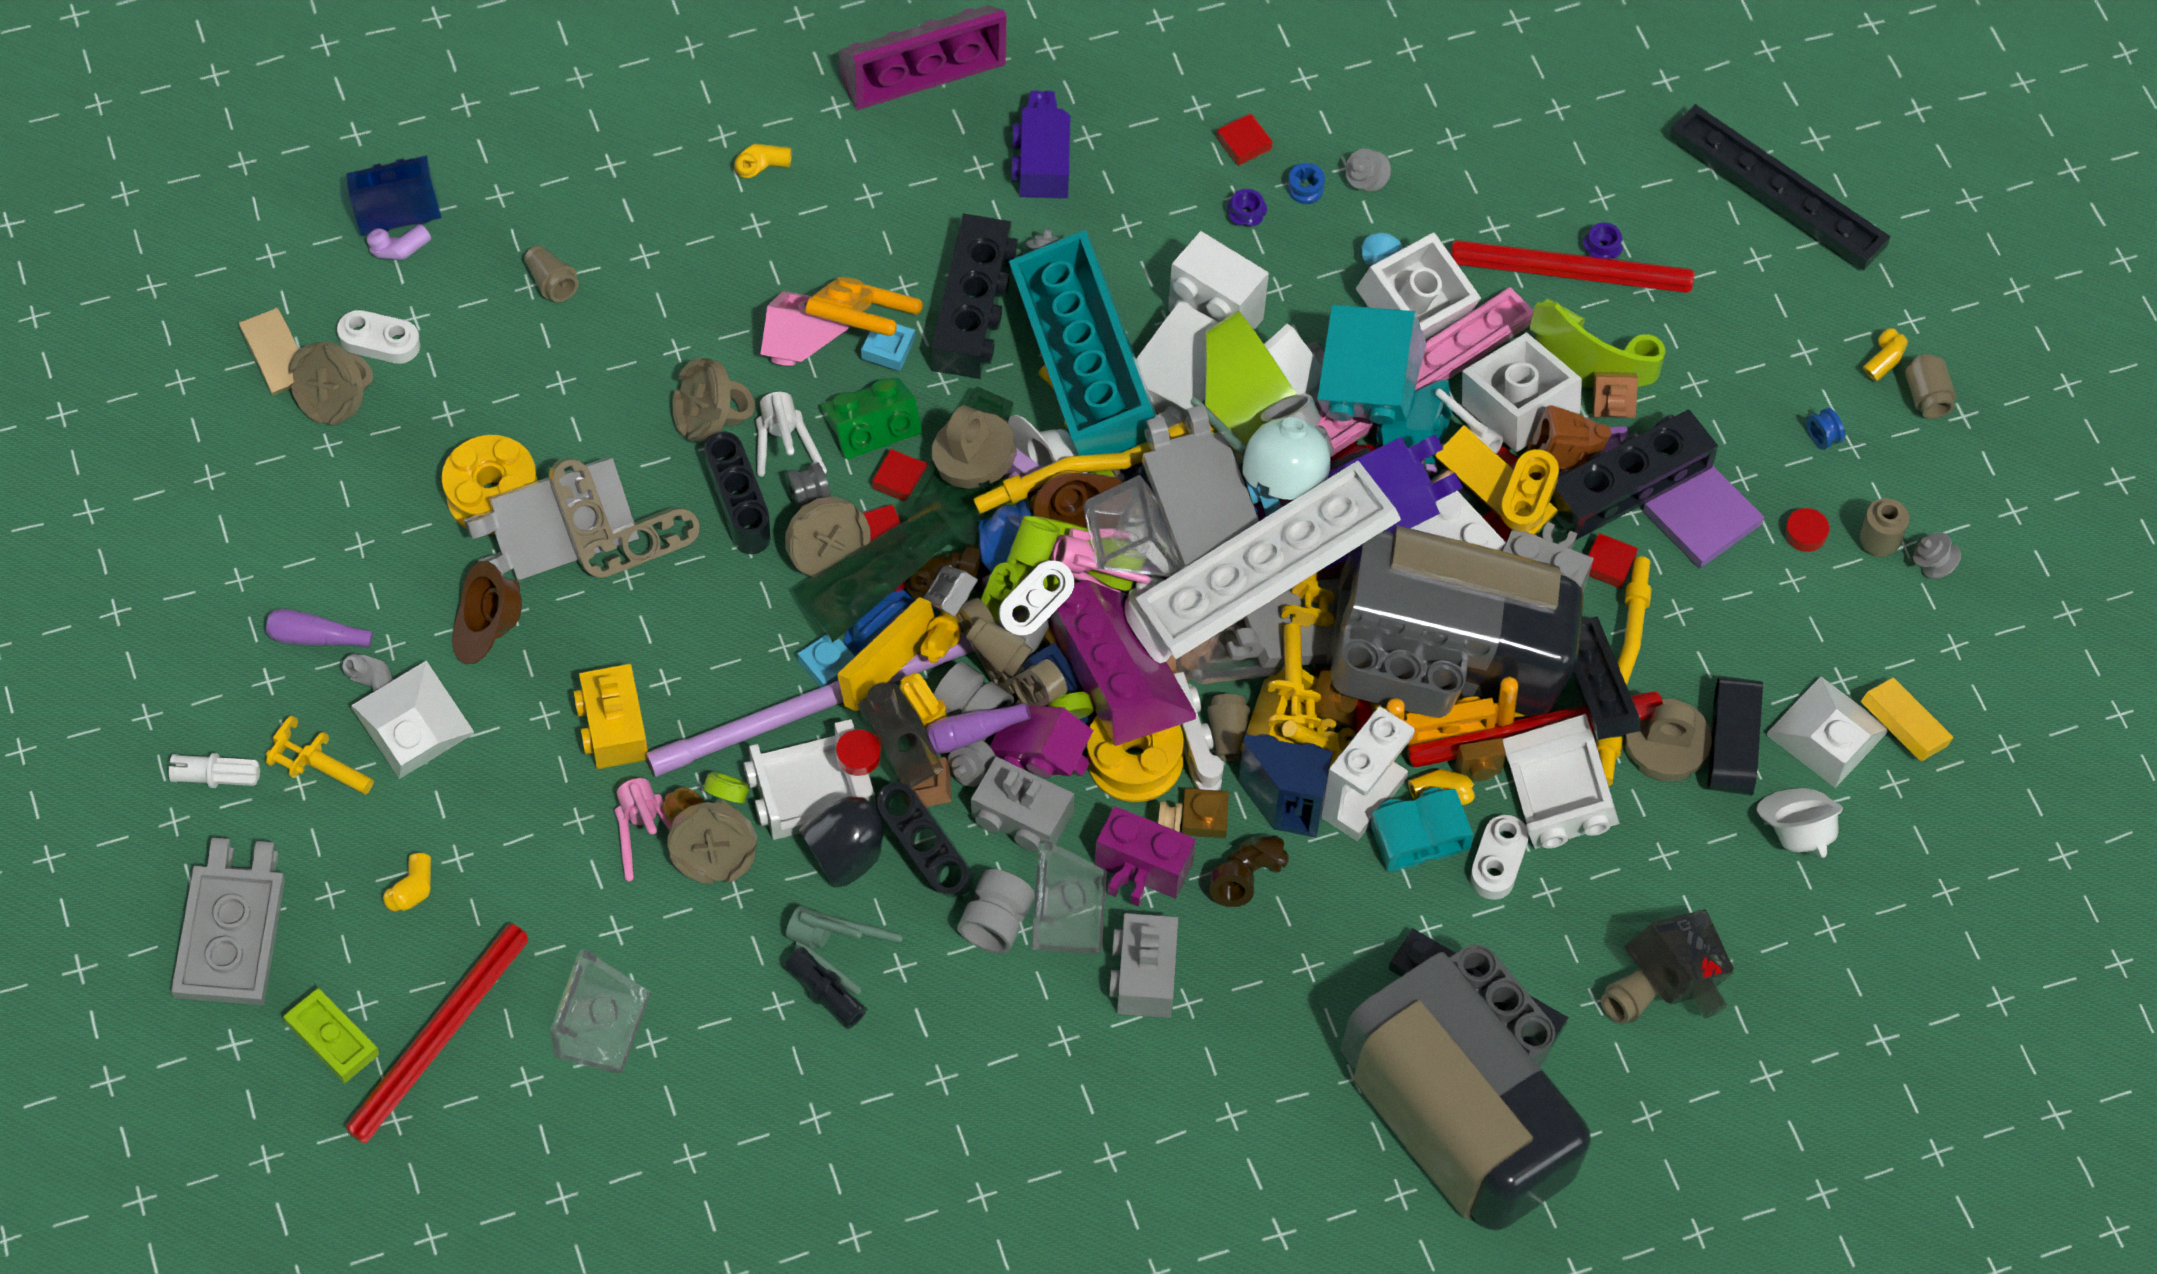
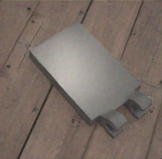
(1197, 486)
(533, 528)
(1265, 632)
(230, 927)

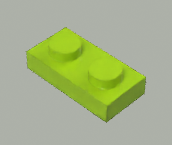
(331, 1035)

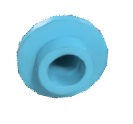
(1378, 247)

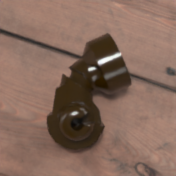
(966, 560)
(1234, 881)

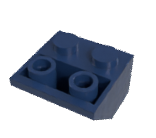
(1285, 782)

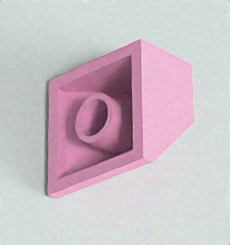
(793, 334)

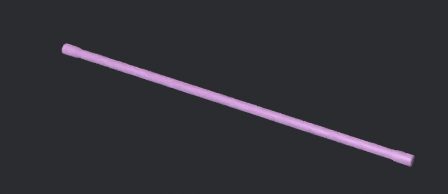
(687, 750)

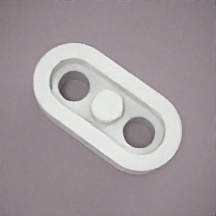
(376, 336)
(1035, 598)
(1499, 854)

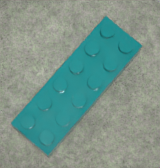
(1084, 345)

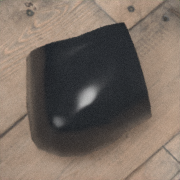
(845, 838)

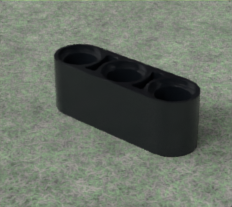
(739, 509)
(1735, 735)
(910, 824)

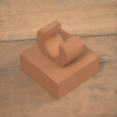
(1614, 394)

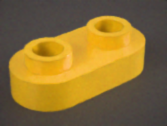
(1529, 493)

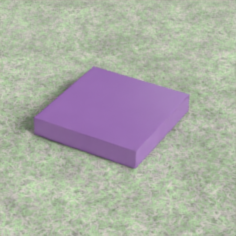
(1704, 516)

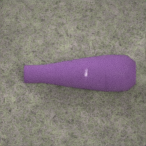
(304, 628)
(964, 729)

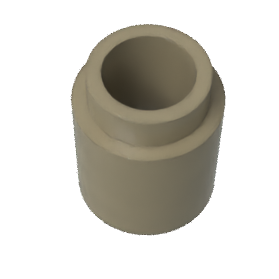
(1931, 386)
(1884, 527)

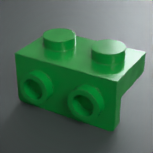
(873, 417)

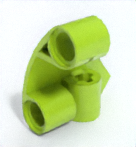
(1583, 353)
(1241, 376)
(1030, 548)

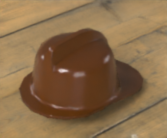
(1066, 494)
(486, 612)

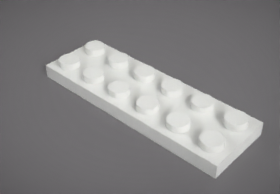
(1267, 559)

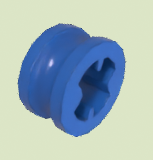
(1308, 194)
(1825, 428)

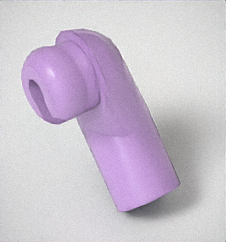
(397, 248)

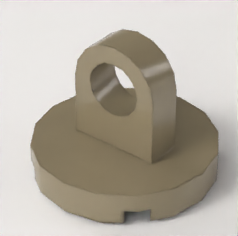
(329, 382)
(705, 399)
(973, 448)
(825, 534)
(1670, 742)
(712, 842)

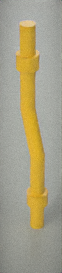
(1016, 488)
(1637, 600)

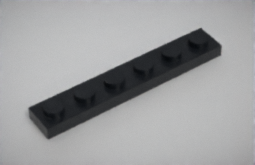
(1779, 187)

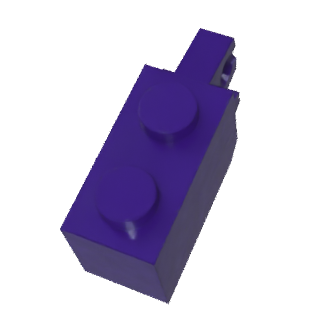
(1044, 148)

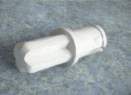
(214, 770)

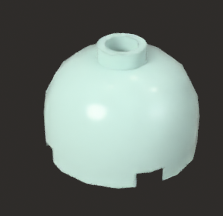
(1287, 458)

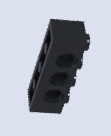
(967, 351)
(1680, 436)

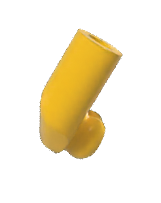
(761, 156)
(1892, 352)
(1446, 780)
(413, 888)

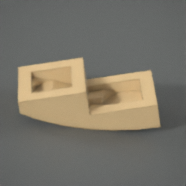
(271, 348)

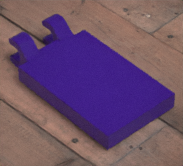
(1405, 481)

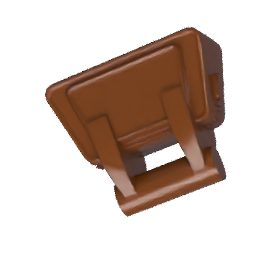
(1568, 438)

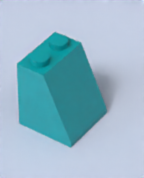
(1370, 363)

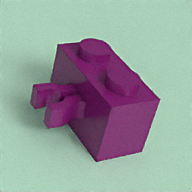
(1045, 743)
(1144, 854)

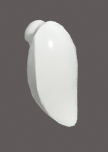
(1141, 625)

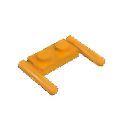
(848, 298)
(1466, 717)

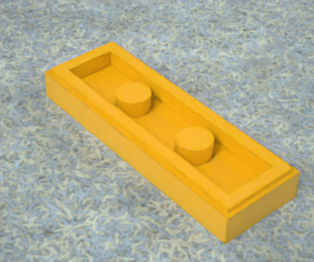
(1482, 472)
(886, 653)

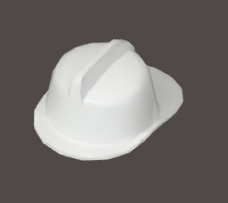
(1043, 446)
(1802, 819)

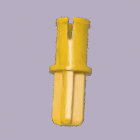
(942, 635)
(922, 699)

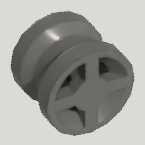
(807, 485)

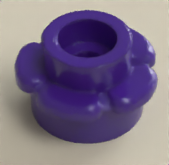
(1247, 200)
(1607, 234)

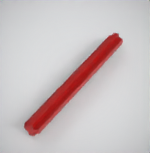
(1572, 266)
(1447, 748)
(437, 1033)

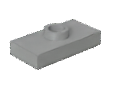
(950, 590)

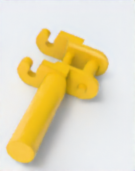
(1310, 592)
(1293, 685)
(1325, 739)
(314, 757)

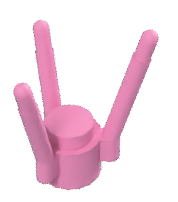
(1079, 557)
(640, 807)

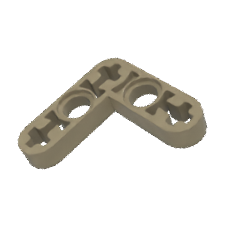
(600, 533)
(1034, 685)

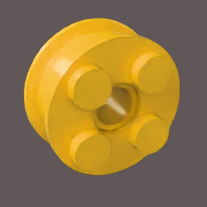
(483, 462)
(1135, 776)

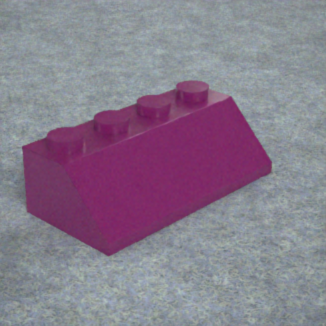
(924, 56)
(1124, 682)

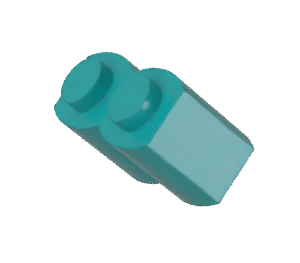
(1421, 829)

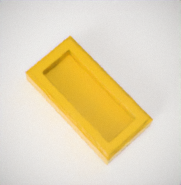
(1907, 719)

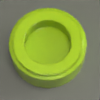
(1076, 703)
(726, 787)

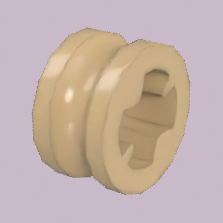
(1170, 816)

